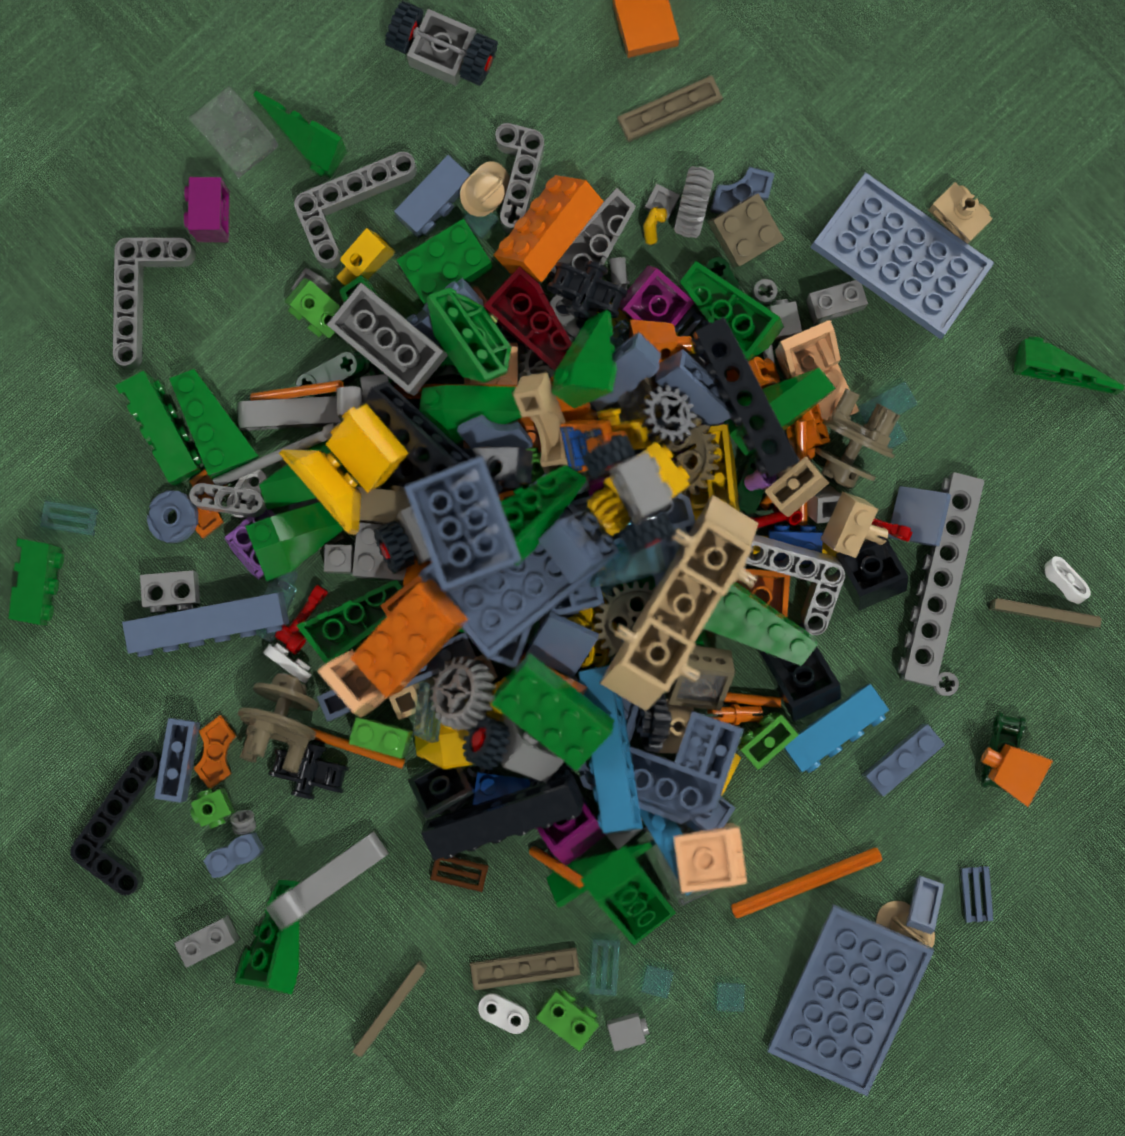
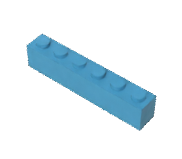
(612, 761)

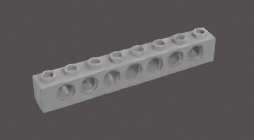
(926, 674)

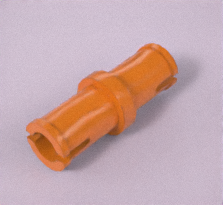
(737, 714)

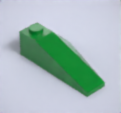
(789, 402)

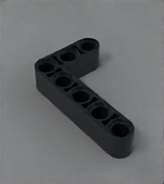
(113, 821)

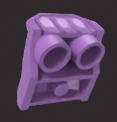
(242, 547)

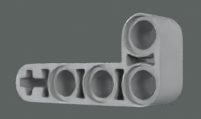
(519, 181)

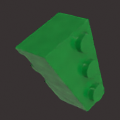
(35, 582)

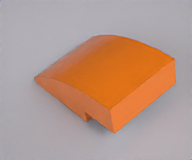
(646, 25)

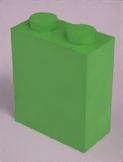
(381, 737)

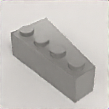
(599, 234)

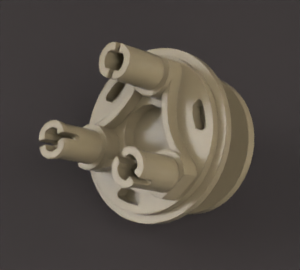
(872, 435)
(264, 725)

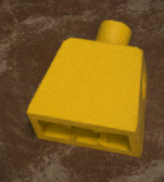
(371, 250)

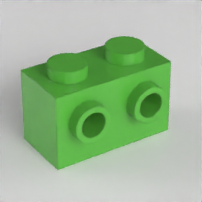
(313, 306)
(767, 739)
(568, 1019)

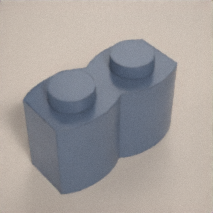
(230, 857)

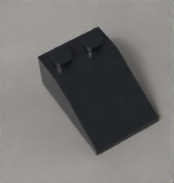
(803, 687)

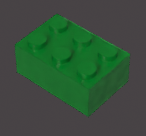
(444, 259)

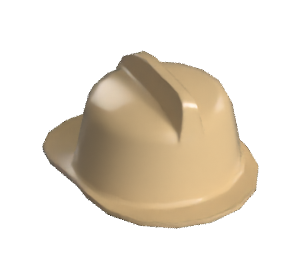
(484, 189)
(895, 915)

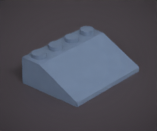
(463, 524)

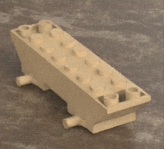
(681, 604)

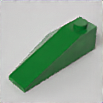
(314, 142)
(750, 321)
(1052, 364)
(588, 365)
(456, 404)
(287, 488)
(538, 507)
(291, 538)
(565, 891)
(274, 954)

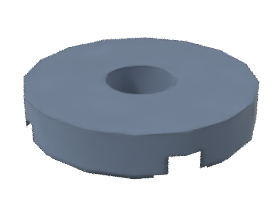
(186, 517)

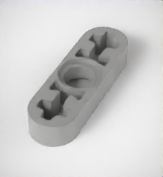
(219, 492)

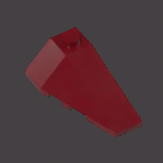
(529, 317)

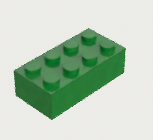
(553, 712)
(627, 895)

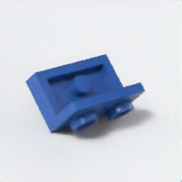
(804, 537)
(494, 786)

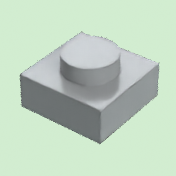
(662, 198)

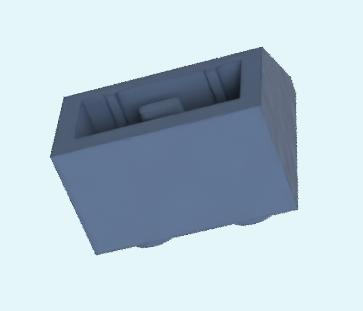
(578, 545)

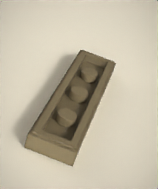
(670, 108)
(1045, 613)
(525, 968)
(390, 1009)

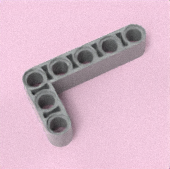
(346, 198)
(134, 290)
(298, 411)
(814, 573)
(326, 881)

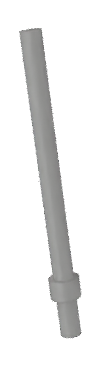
(274, 456)

